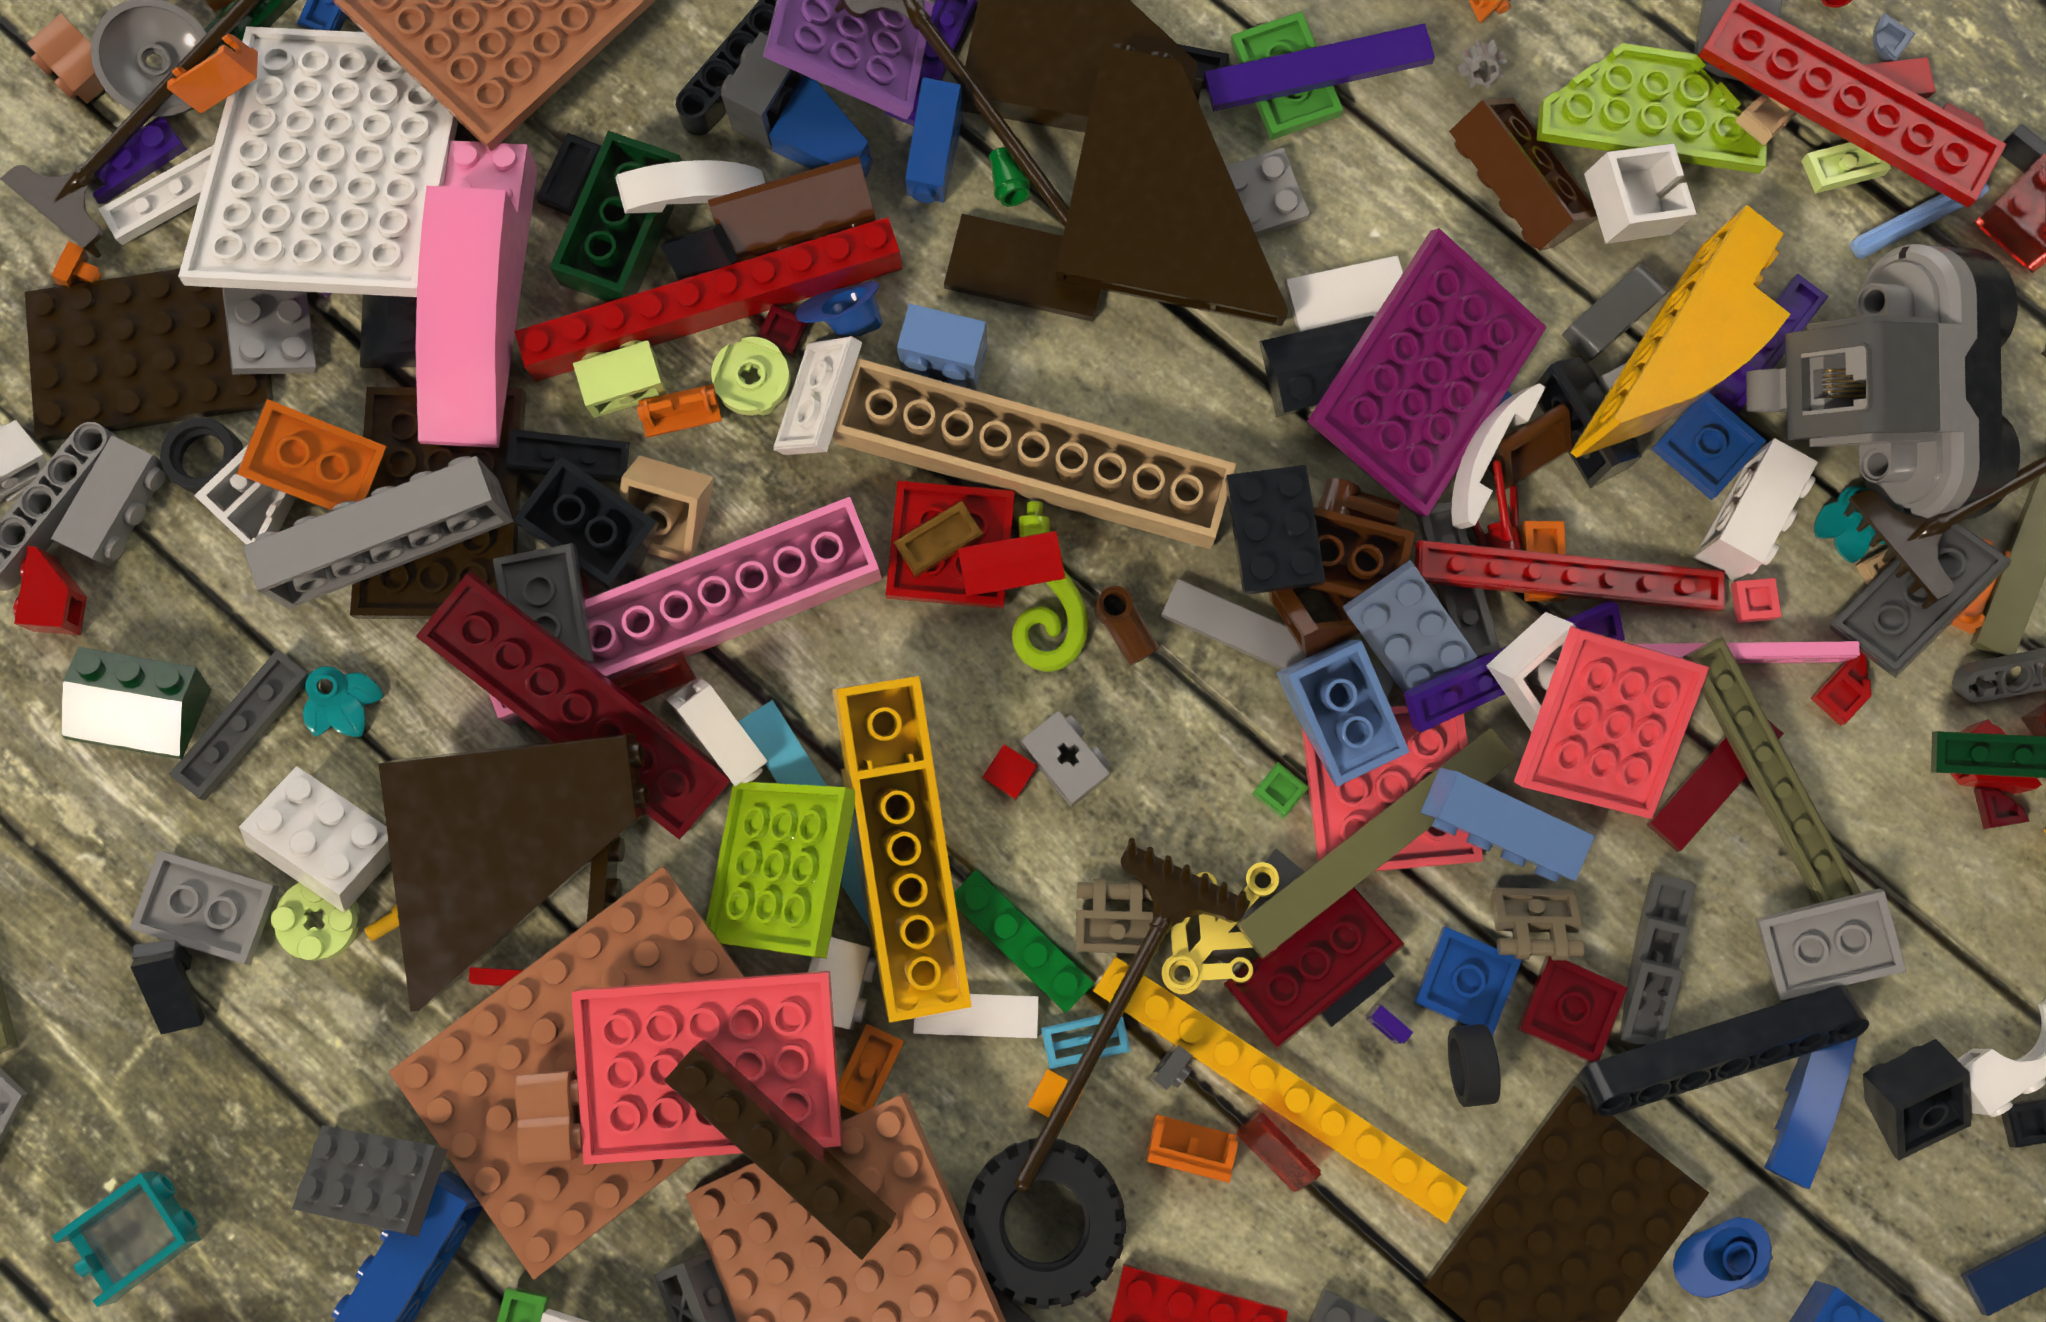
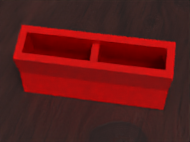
(1011, 563)

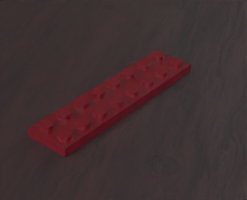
(567, 696)

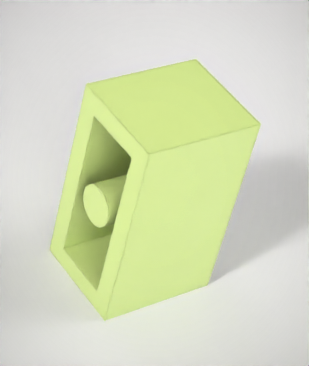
(619, 377)

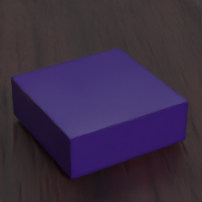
(1388, 1024)

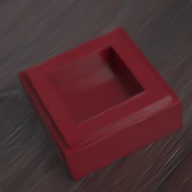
(783, 330)

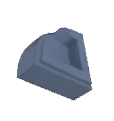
(1890, 38)

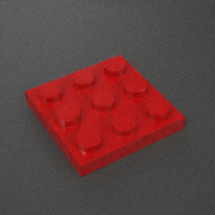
(944, 583)

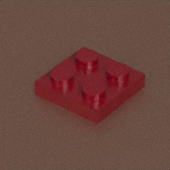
(1572, 1009)

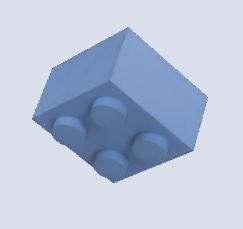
(943, 346)

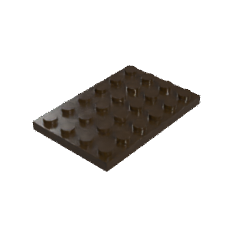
(132, 355)
(425, 583)
(1567, 1224)

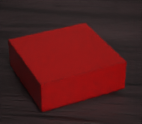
(1009, 772)

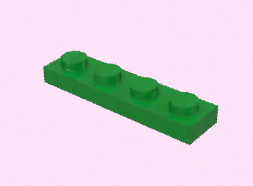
(1021, 941)

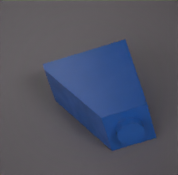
(817, 130)
(934, 140)

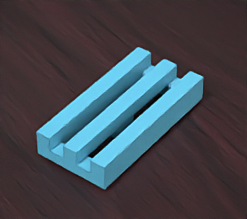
(1051, 1047)

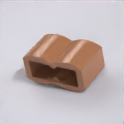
(67, 53)
(547, 1117)

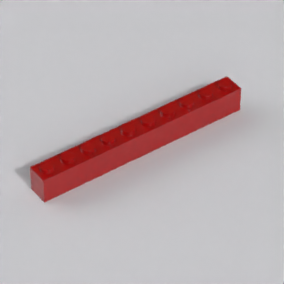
(712, 298)

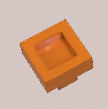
(74, 266)

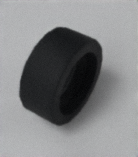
(182, 436)
(1474, 1065)

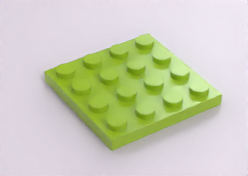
(781, 867)

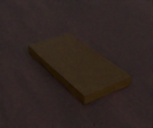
(1014, 268)

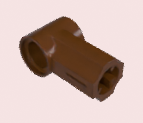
(1347, 498)
(1127, 628)

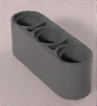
(1615, 312)

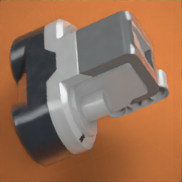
(1909, 380)

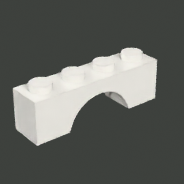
(1999, 1080)

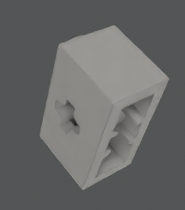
(1044, 749)

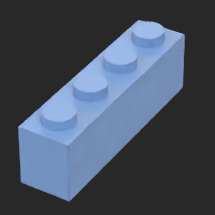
(1507, 824)

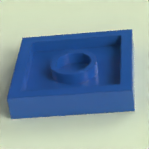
(1708, 445)
(1466, 980)

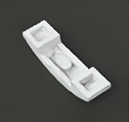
(683, 182)
(1468, 493)

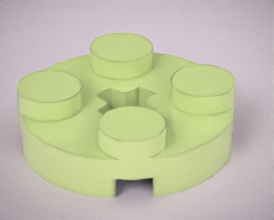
(741, 357)
(313, 944)

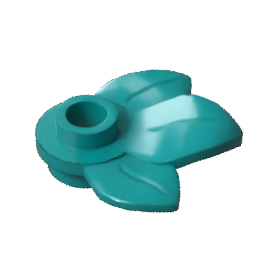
(1833, 524)
(343, 705)

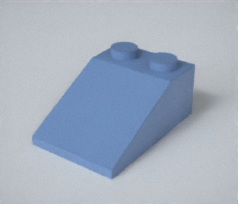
(1343, 710)

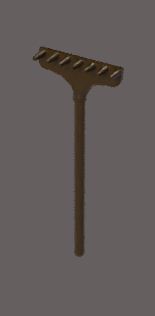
(919, 18)
(63, 196)
(1917, 538)
(1175, 897)

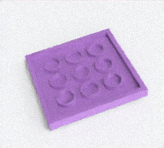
(864, 56)

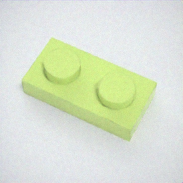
(1842, 167)

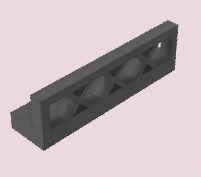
(702, 1292)

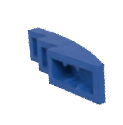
(1810, 1112)

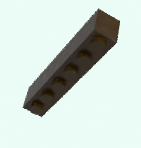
(781, 1148)

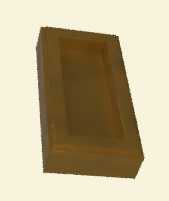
(938, 539)

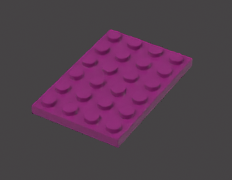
(1427, 373)

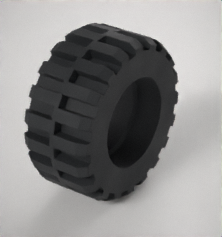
(1048, 1281)

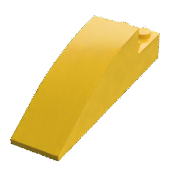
(1699, 336)
(901, 848)

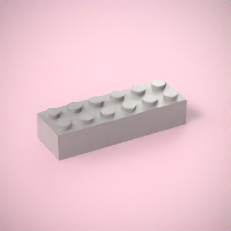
(377, 532)

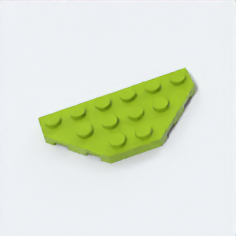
(1648, 100)

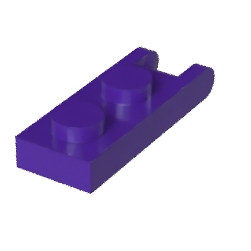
(140, 156)

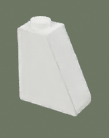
(717, 731)

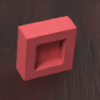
(1756, 600)

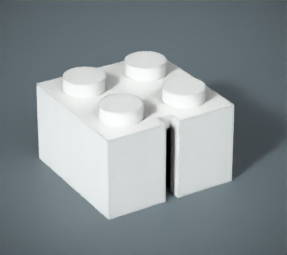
(1627, 192)

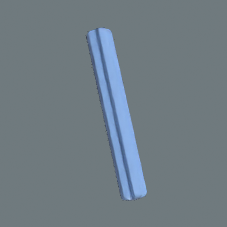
(1905, 224)

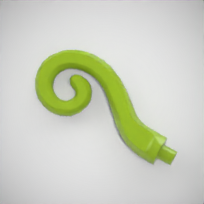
(1071, 599)

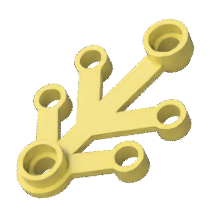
(1214, 937)

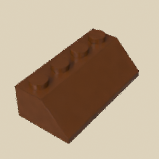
(1523, 172)
(794, 209)
(1358, 551)

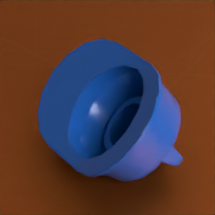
(845, 310)
(1724, 1258)

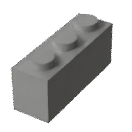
(110, 502)

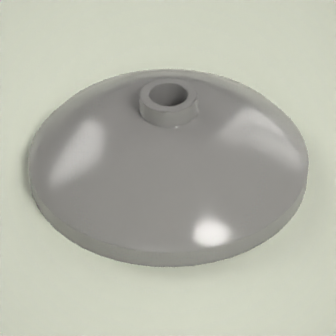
(132, 34)

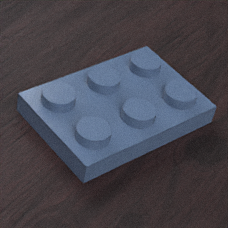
(1409, 628)

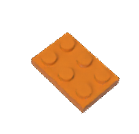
(309, 457)

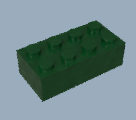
(602, 246)

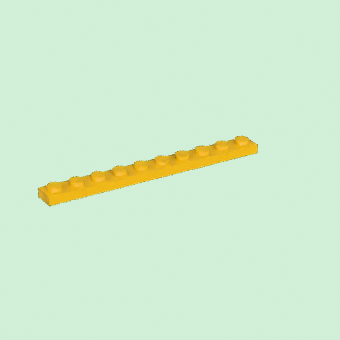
(1287, 1094)

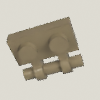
(1537, 911)
(1112, 930)

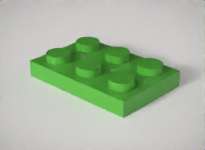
(1294, 111)

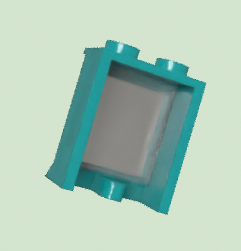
(130, 1235)

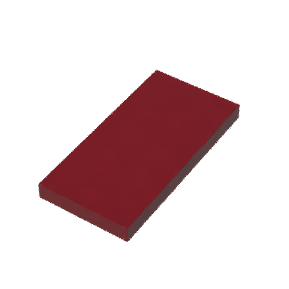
(1314, 967)

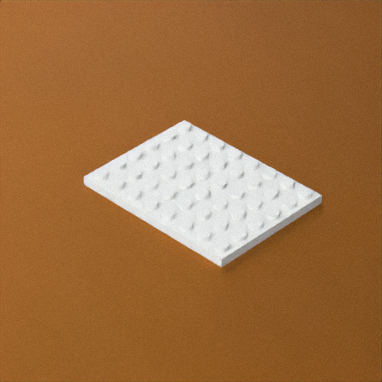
(319, 171)

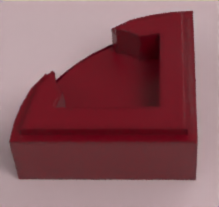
(1998, 809)

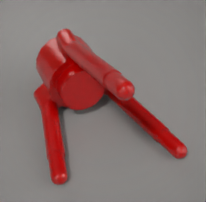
(1506, 532)

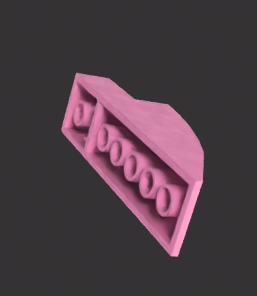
(471, 291)

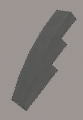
(1656, 960)

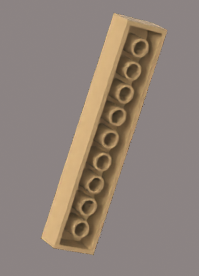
(1034, 453)

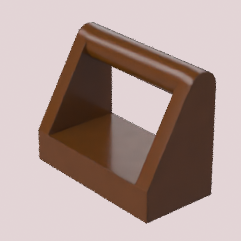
(1534, 445)
(1309, 635)

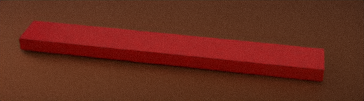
(1570, 576)

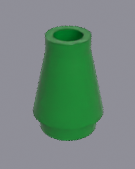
(1009, 180)

